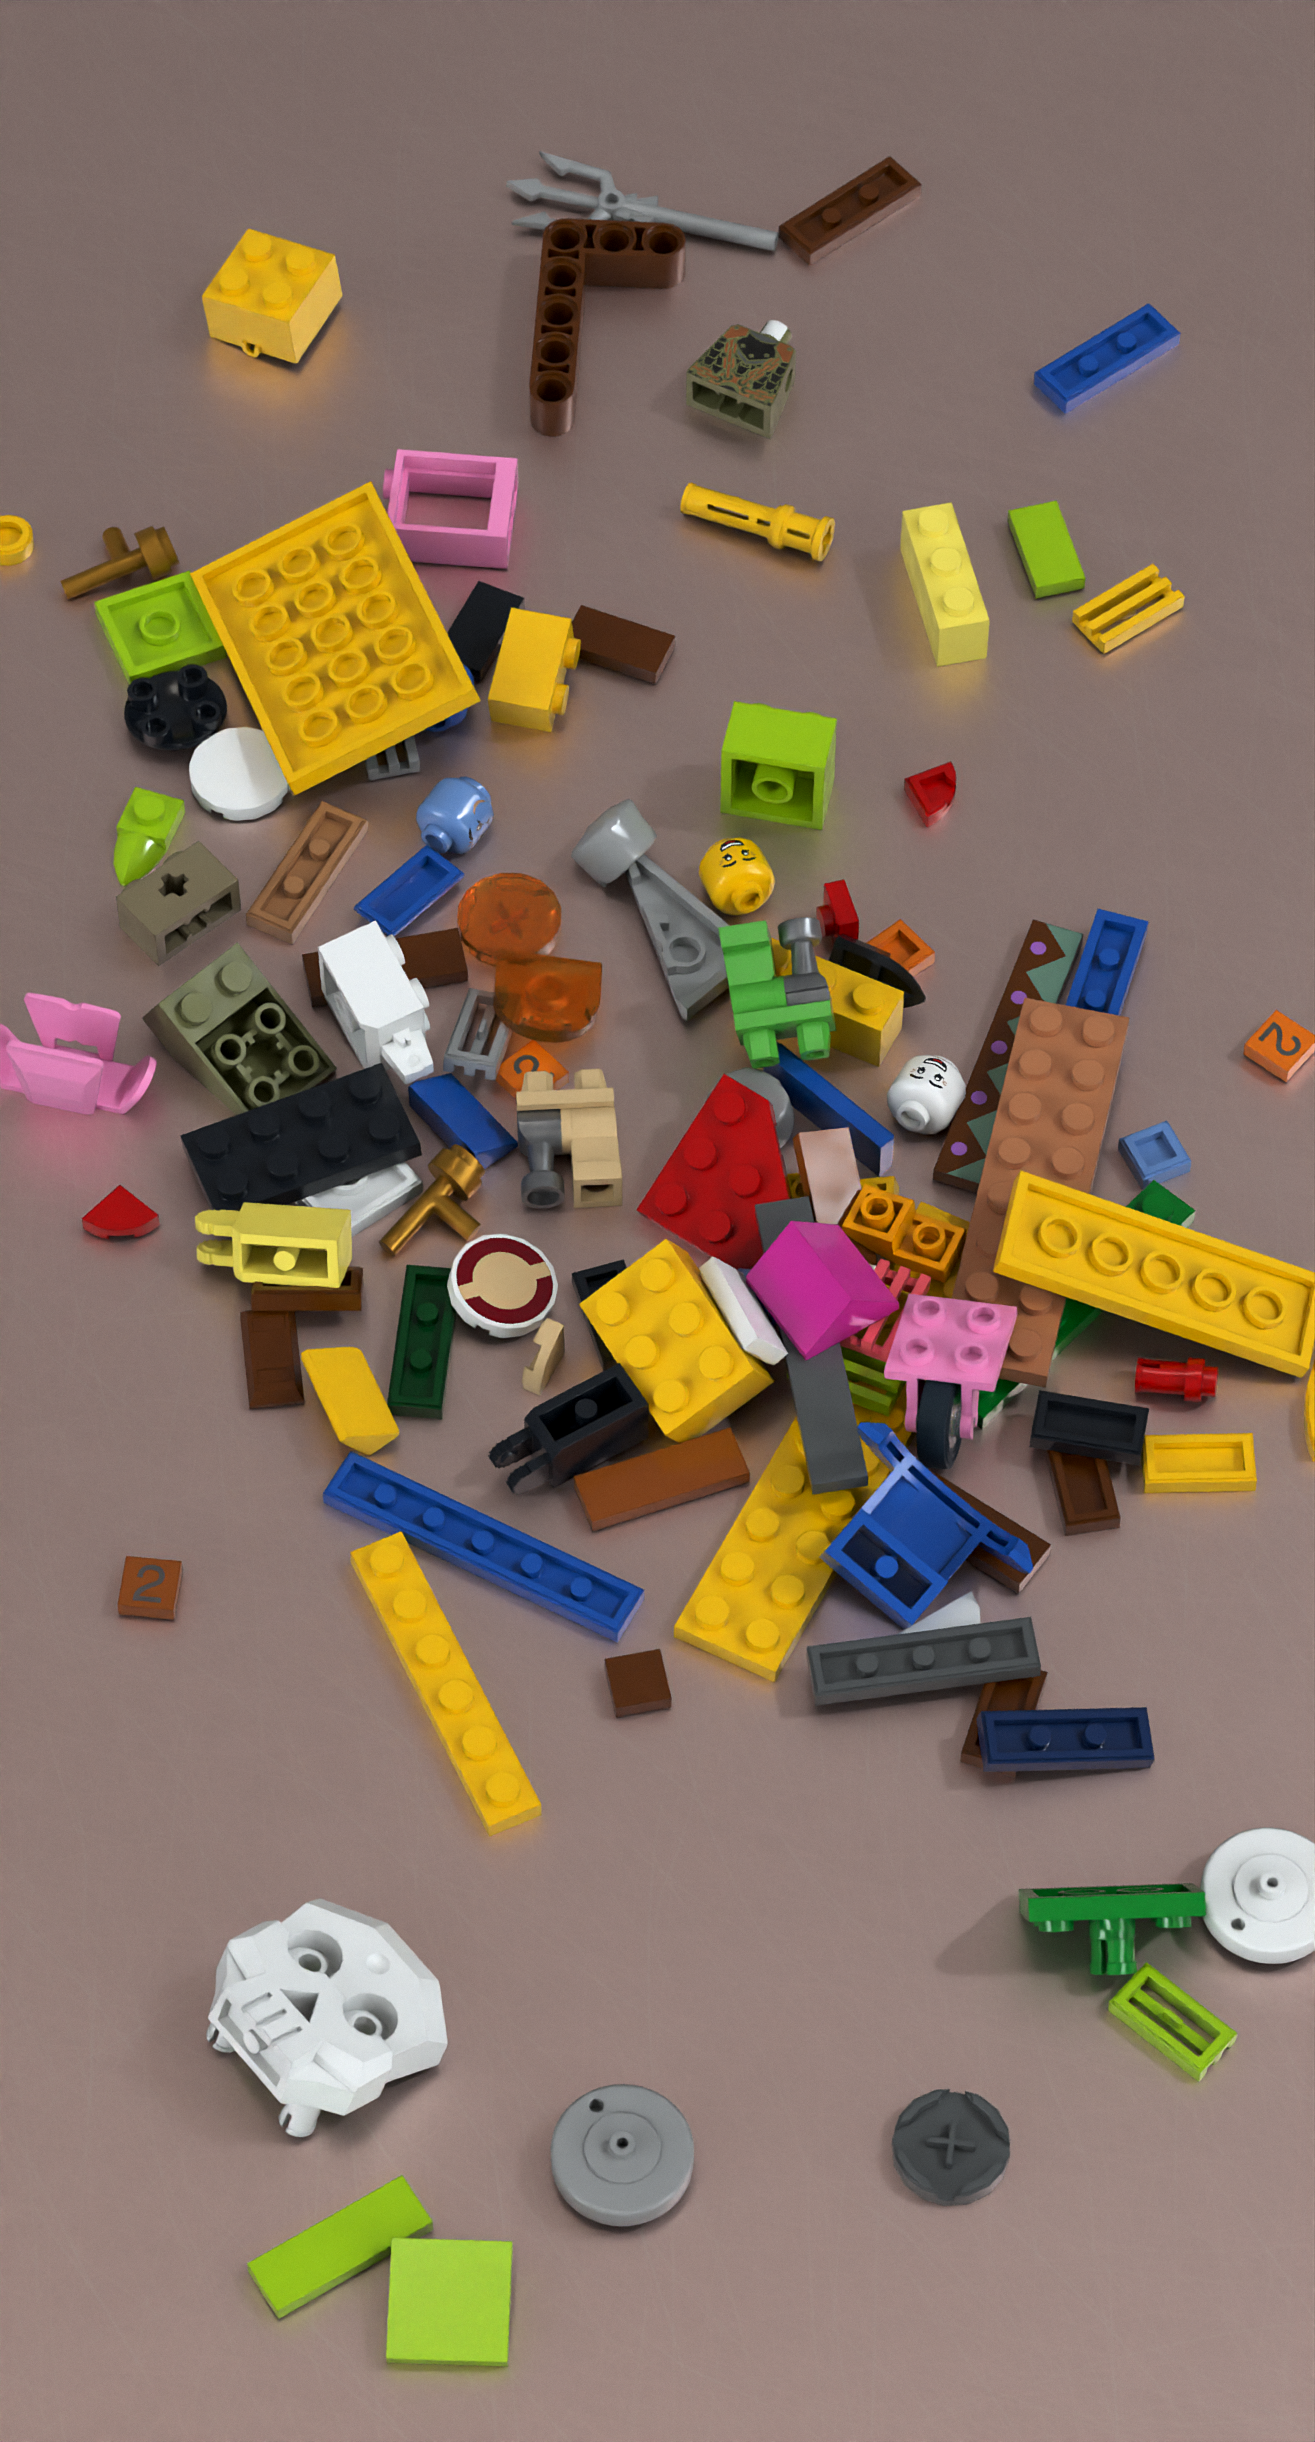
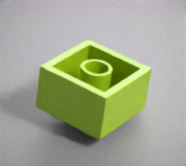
(778, 765)

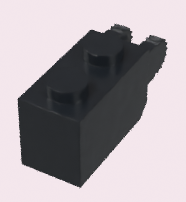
(575, 1431)

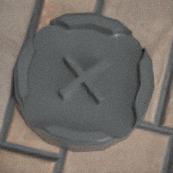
(951, 2147)

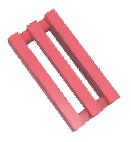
(898, 1282)

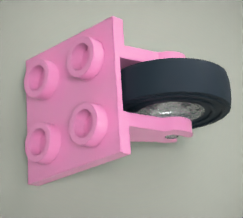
(957, 1352)

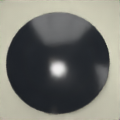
(175, 708)

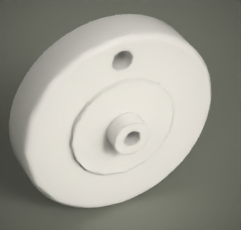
(1262, 1895)

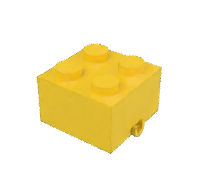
(272, 296)

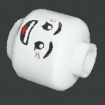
(928, 1091)

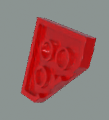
(720, 1174)

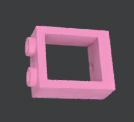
(457, 476)

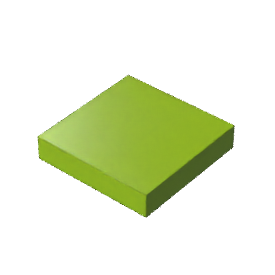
(159, 628)
(449, 2302)

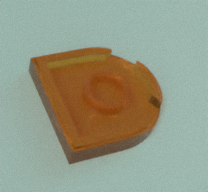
(546, 995)

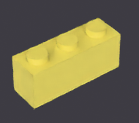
(944, 584)

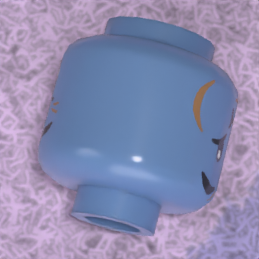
(456, 814)

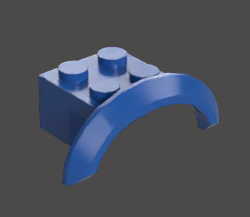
(912, 1535)

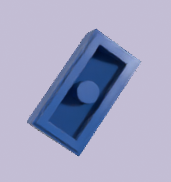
(460, 1118)

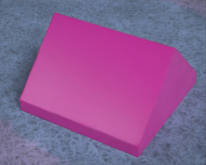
(818, 1286)

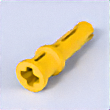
(783, 520)

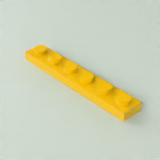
(446, 1684)

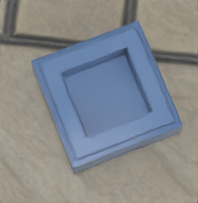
(1154, 1154)

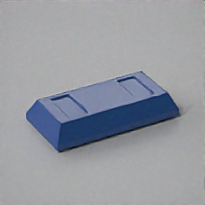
(409, 891)

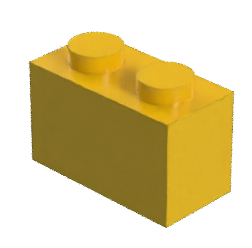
(532, 670)

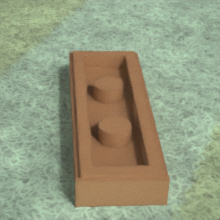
(306, 872)

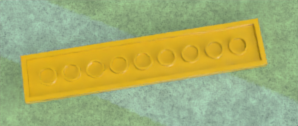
(769, 1565)

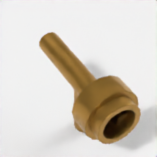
(154, 551)
(456, 1174)

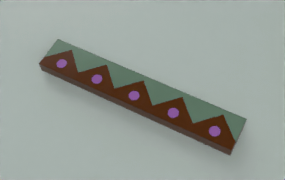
(1038, 975)

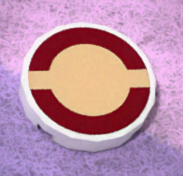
(502, 1285)

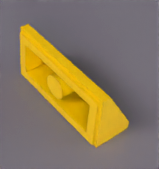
(351, 1397)

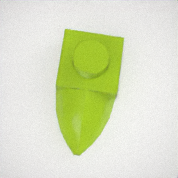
(145, 833)

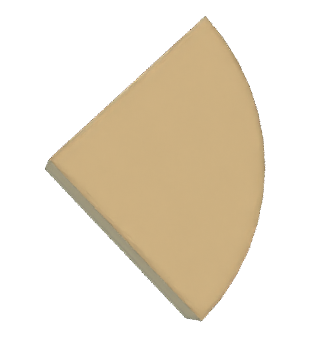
(552, 1349)

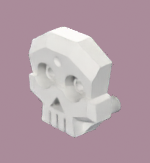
(305, 2024)

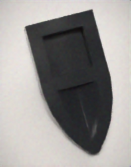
(876, 965)

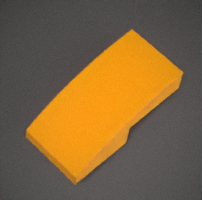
(896, 1232)

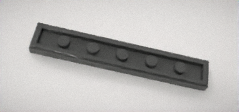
(819, 1384)

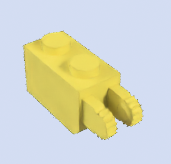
(279, 1243)

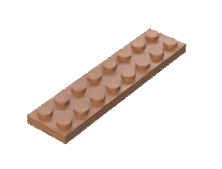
(1050, 1127)

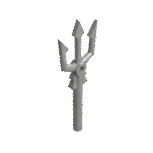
(619, 207)

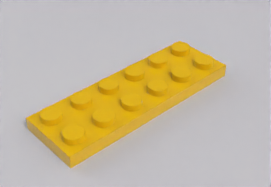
(1158, 1274)

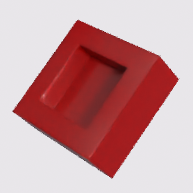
(837, 913)

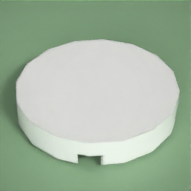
(237, 774)

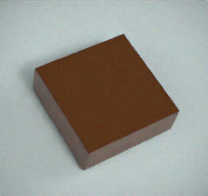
(638, 1683)

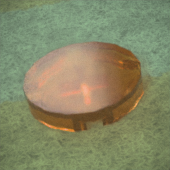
(509, 914)

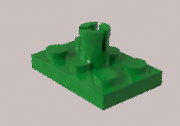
(1112, 1916)

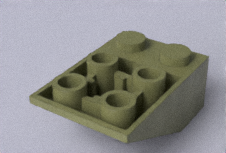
(238, 1035)

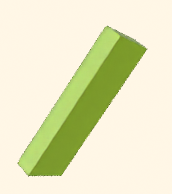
(338, 2246)

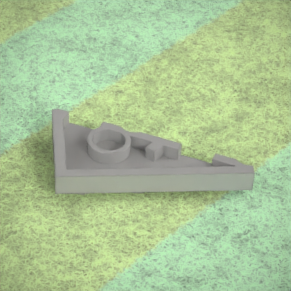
(682, 935)

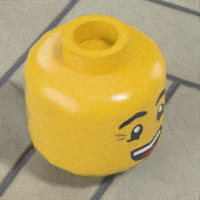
(734, 874)

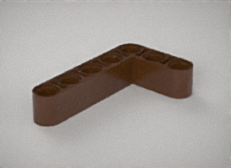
(578, 256)

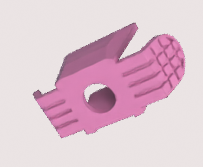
(70, 1076)

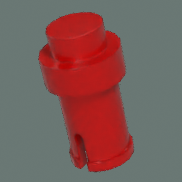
(1177, 1378)

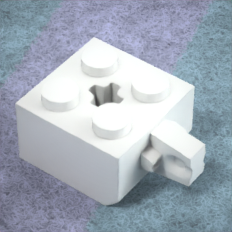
(377, 1001)

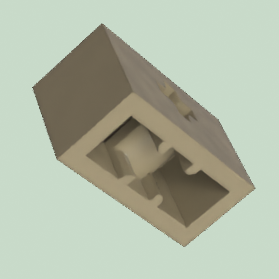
(178, 902)

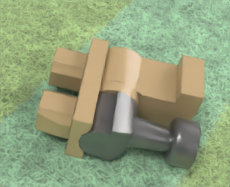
(573, 1124)

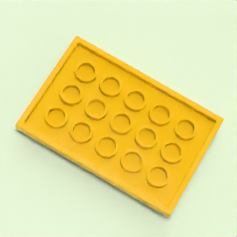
(334, 638)

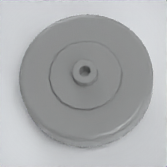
(622, 2155)

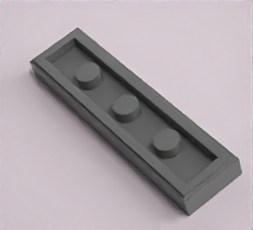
(923, 1661)

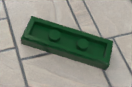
(422, 1344)

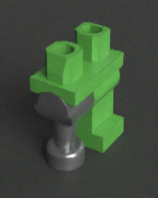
(775, 1006)

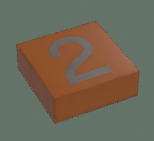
(150, 1587)

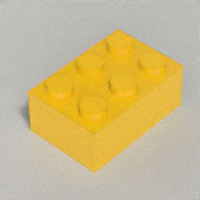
(675, 1342)

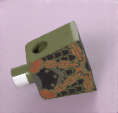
(745, 377)

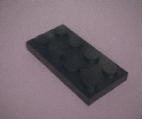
(303, 1143)

